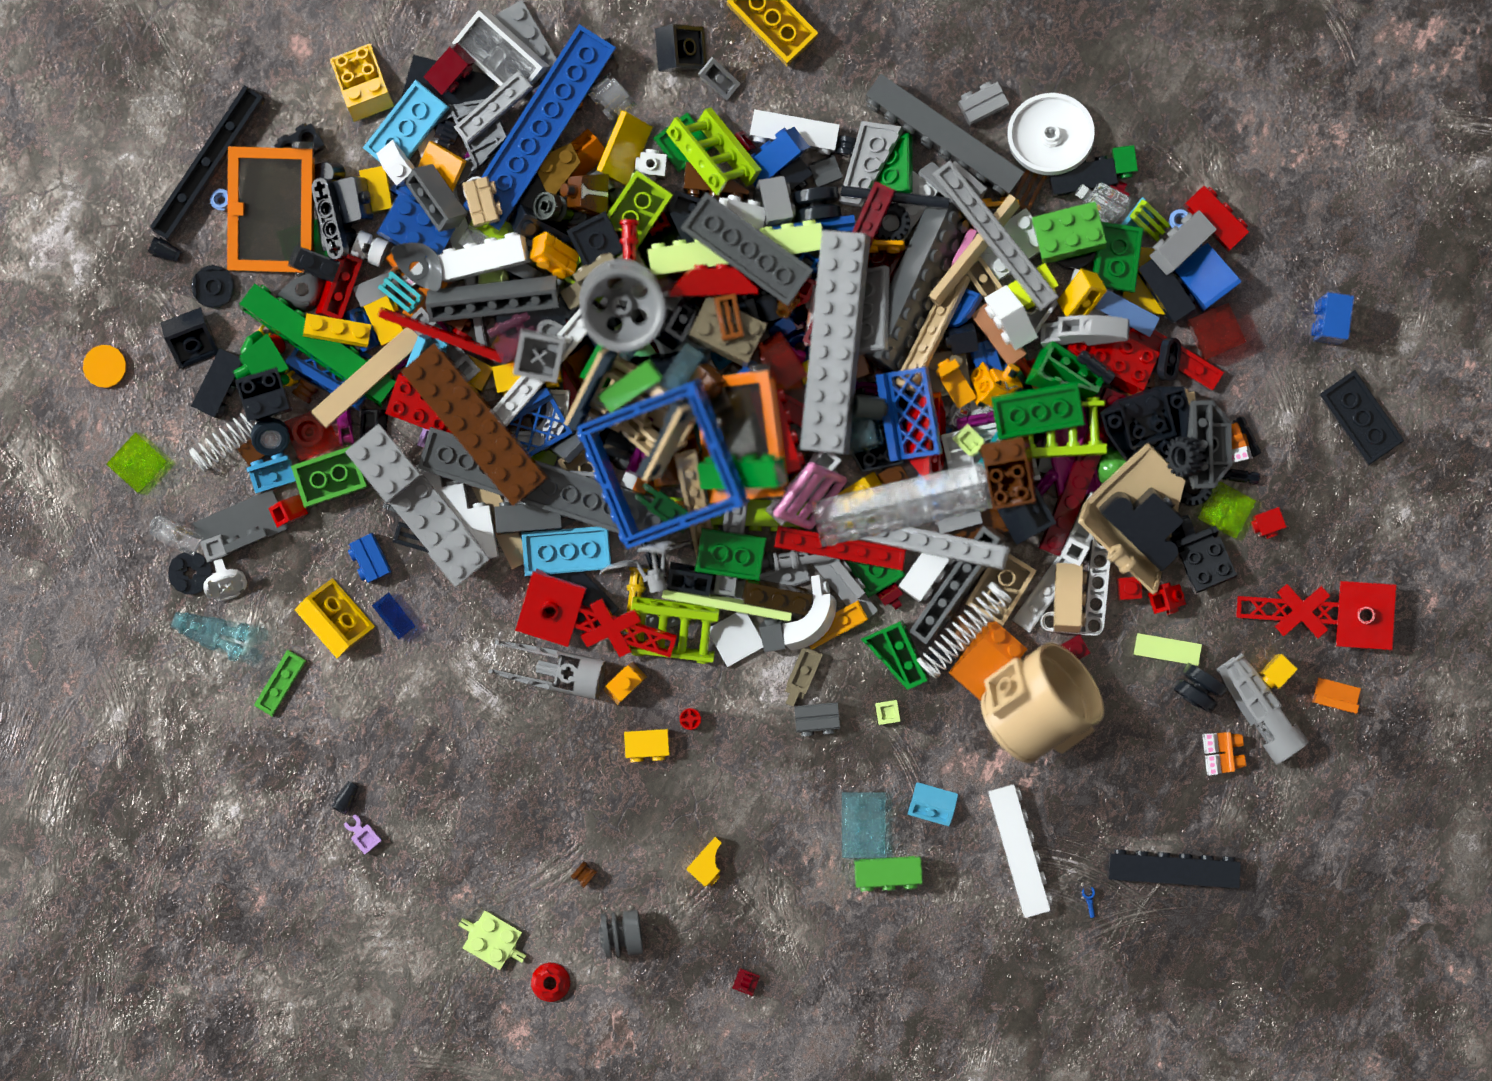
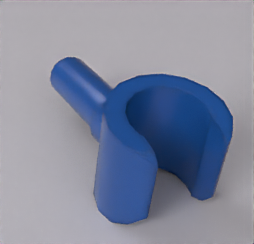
(1089, 900)

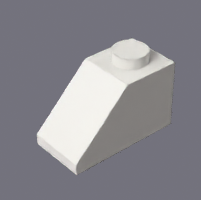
(395, 163)

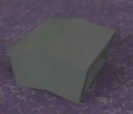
(825, 171)

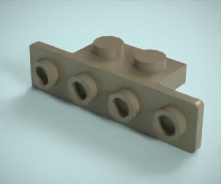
(572, 293)

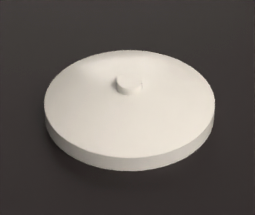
(1051, 134)

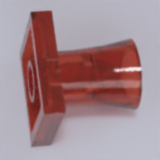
(320, 442)

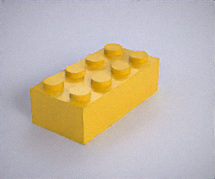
(776, 26)

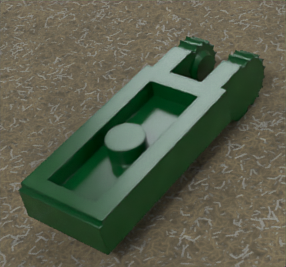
(662, 505)

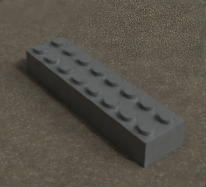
(943, 136)
(918, 273)

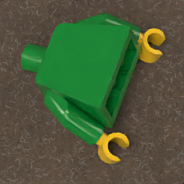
(260, 354)

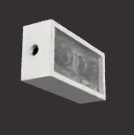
(499, 50)

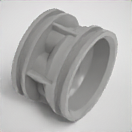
(630, 334)

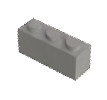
(1182, 241)

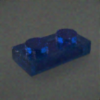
(393, 616)

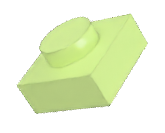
(887, 712)

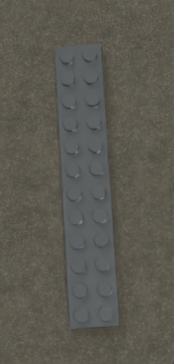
(561, 493)

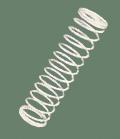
(201, 462)
(998, 592)

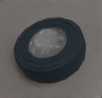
(270, 436)

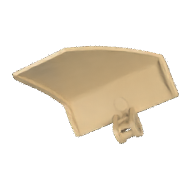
(1134, 478)

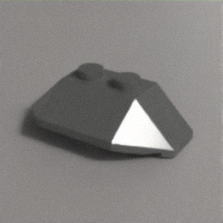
(1215, 433)

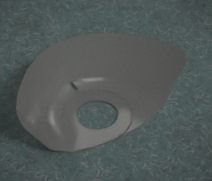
(407, 253)
(301, 303)

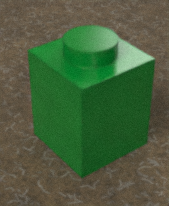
(1125, 161)

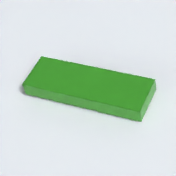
(629, 386)
(280, 683)

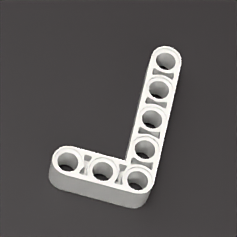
(1091, 592)

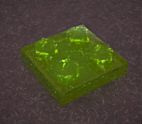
(137, 462)
(1226, 509)

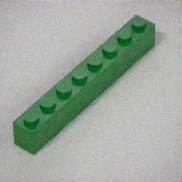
(290, 324)

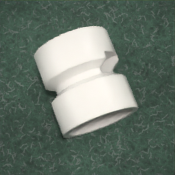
(376, 252)

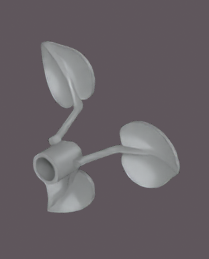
(656, 576)

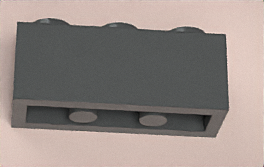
(435, 197)
(524, 519)

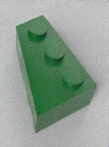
(1059, 366)
(897, 651)

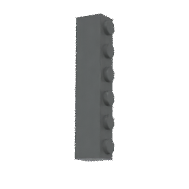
(493, 298)
(953, 592)

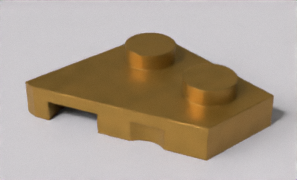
(558, 168)

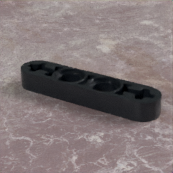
(333, 217)

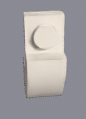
(1077, 542)
(816, 622)

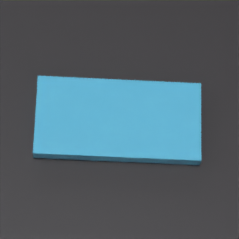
(408, 121)
(566, 550)

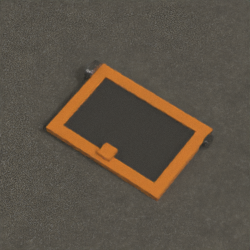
(269, 206)
(749, 423)

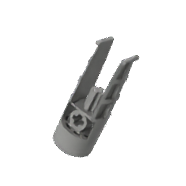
(587, 676)
(1262, 709)

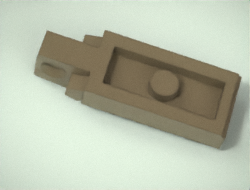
(802, 675)

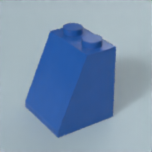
(1206, 276)

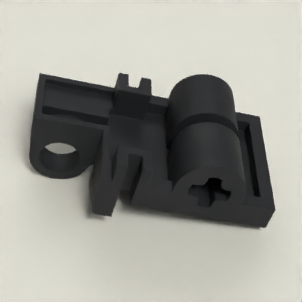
(1203, 556)

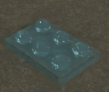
(863, 824)

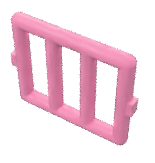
(793, 490)

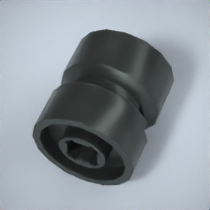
(552, 208)

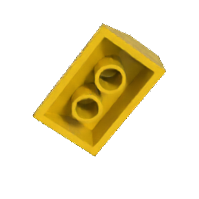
(334, 618)

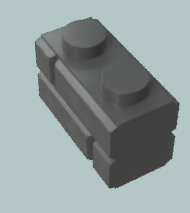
(816, 718)

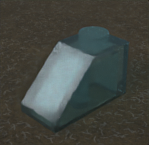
(681, 367)

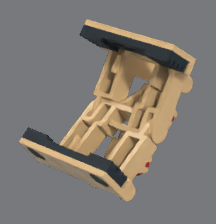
(673, 418)

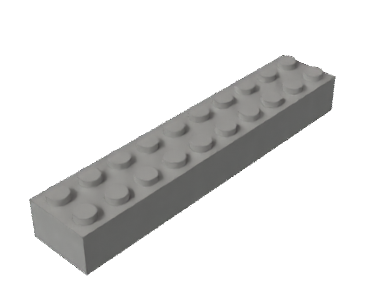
(835, 342)

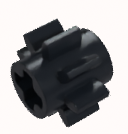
(446, 134)

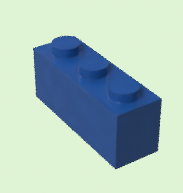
(779, 153)

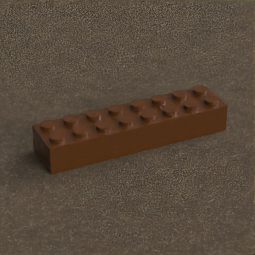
(475, 424)

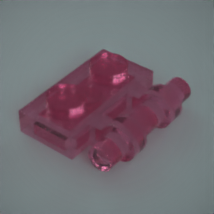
(508, 346)

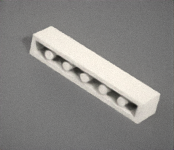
(1019, 850)

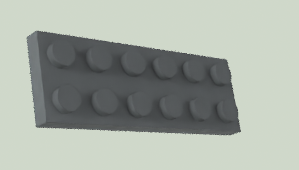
(746, 249)

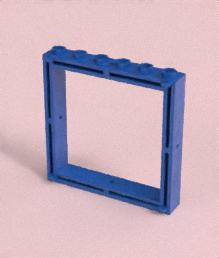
(611, 488)

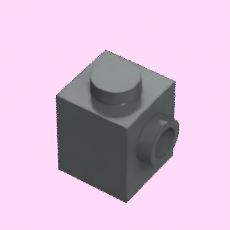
(772, 634)

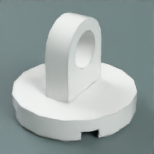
(224, 583)

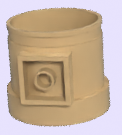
(1041, 703)

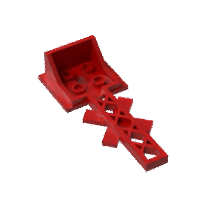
(566, 600)
(1350, 628)

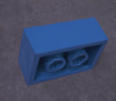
(410, 224)
(1332, 318)

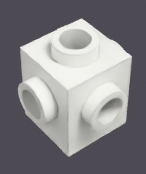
(652, 156)

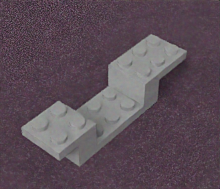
(418, 505)

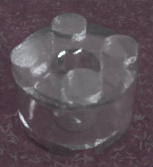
(612, 96)

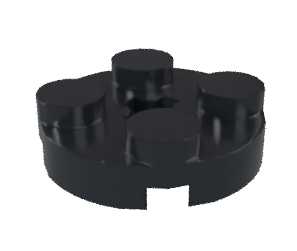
(180, 565)

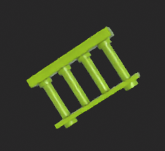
(724, 141)
(1073, 447)
(685, 612)

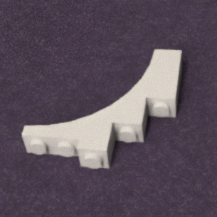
(476, 519)

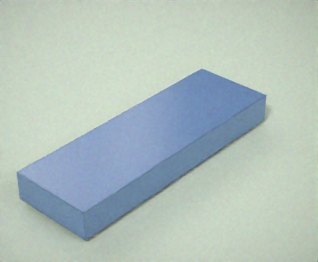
(1119, 307)

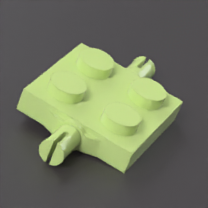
(492, 940)

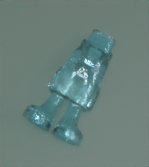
(208, 632)

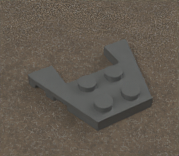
(483, 146)

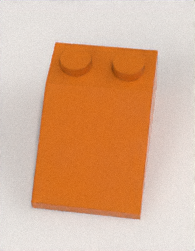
(985, 656)

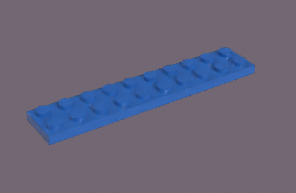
(546, 118)

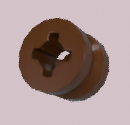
(304, 391)
(583, 874)

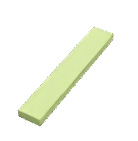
(726, 603)

